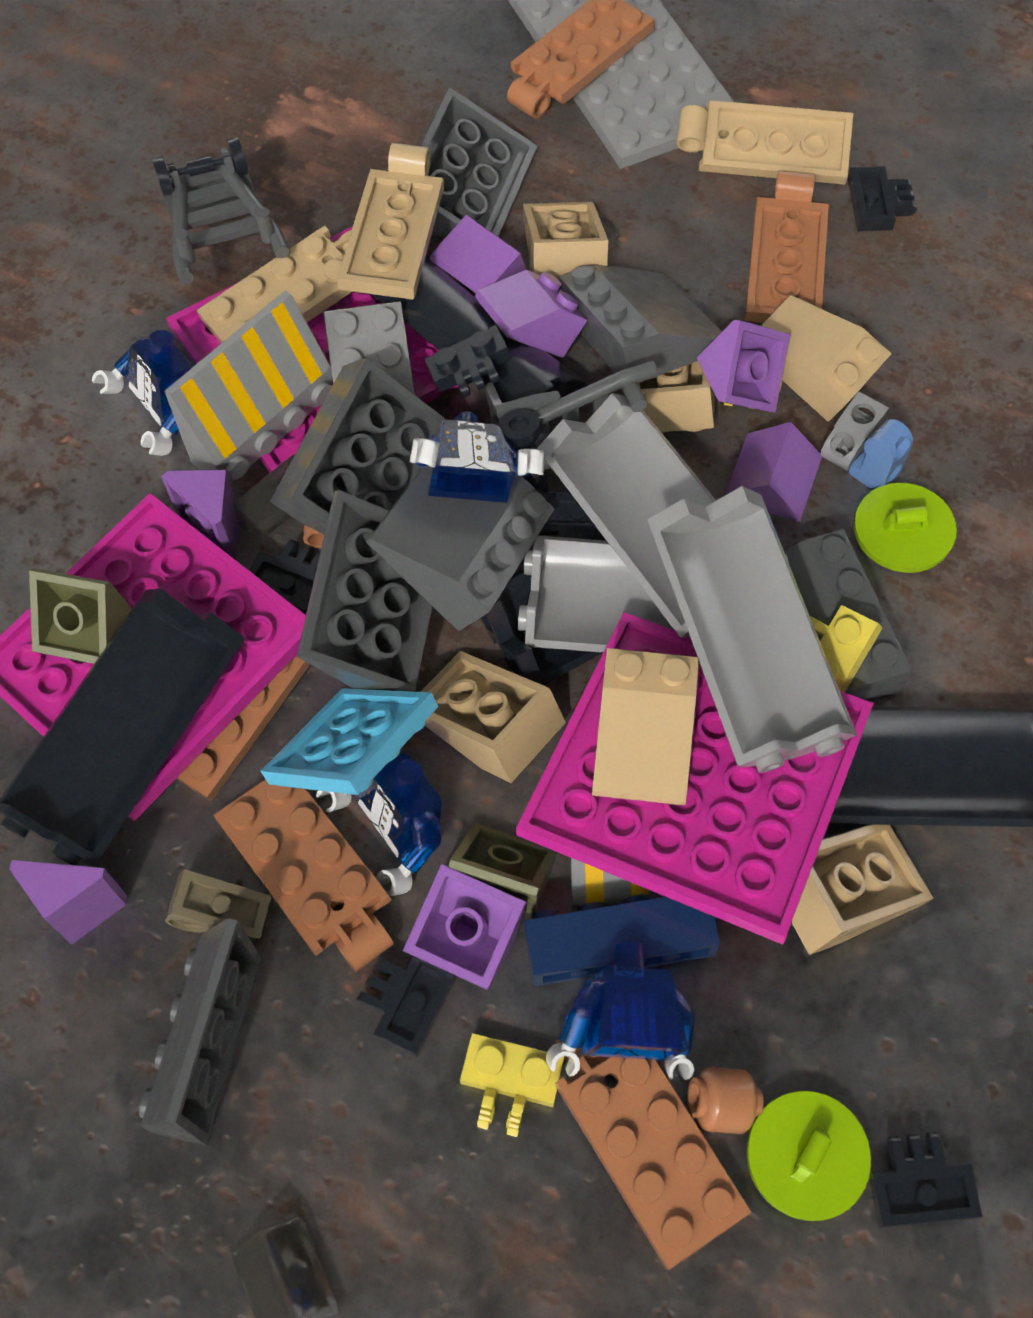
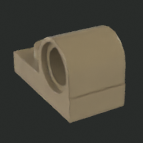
(205, 902)

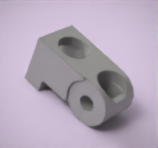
(853, 430)

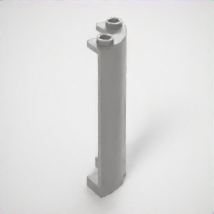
(621, 477)
(580, 595)
(751, 630)

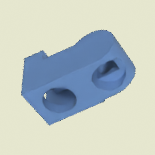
(883, 455)

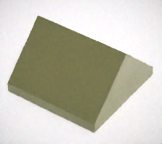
(73, 614)
(505, 863)

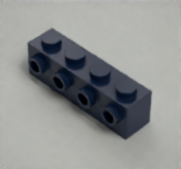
(585, 941)

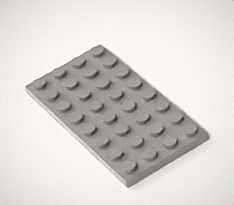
(640, 95)

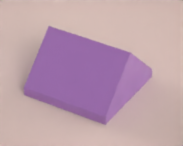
(476, 256)
(746, 365)
(779, 467)
(206, 502)
(70, 895)
(466, 927)

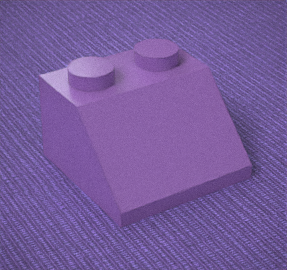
(534, 311)

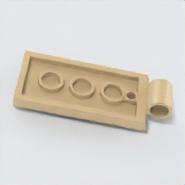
(767, 140)
(393, 226)
(305, 273)

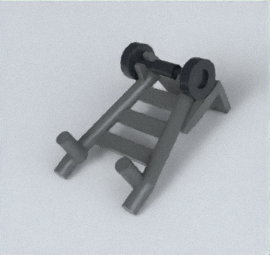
(209, 193)
(527, 418)

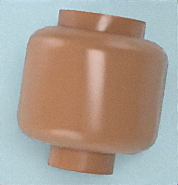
(724, 1100)

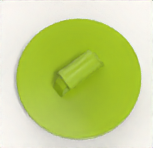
(905, 527)
(808, 1156)

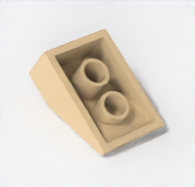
(564, 237)
(825, 355)
(680, 399)
(492, 715)
(645, 726)
(856, 886)

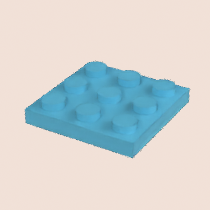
(350, 740)

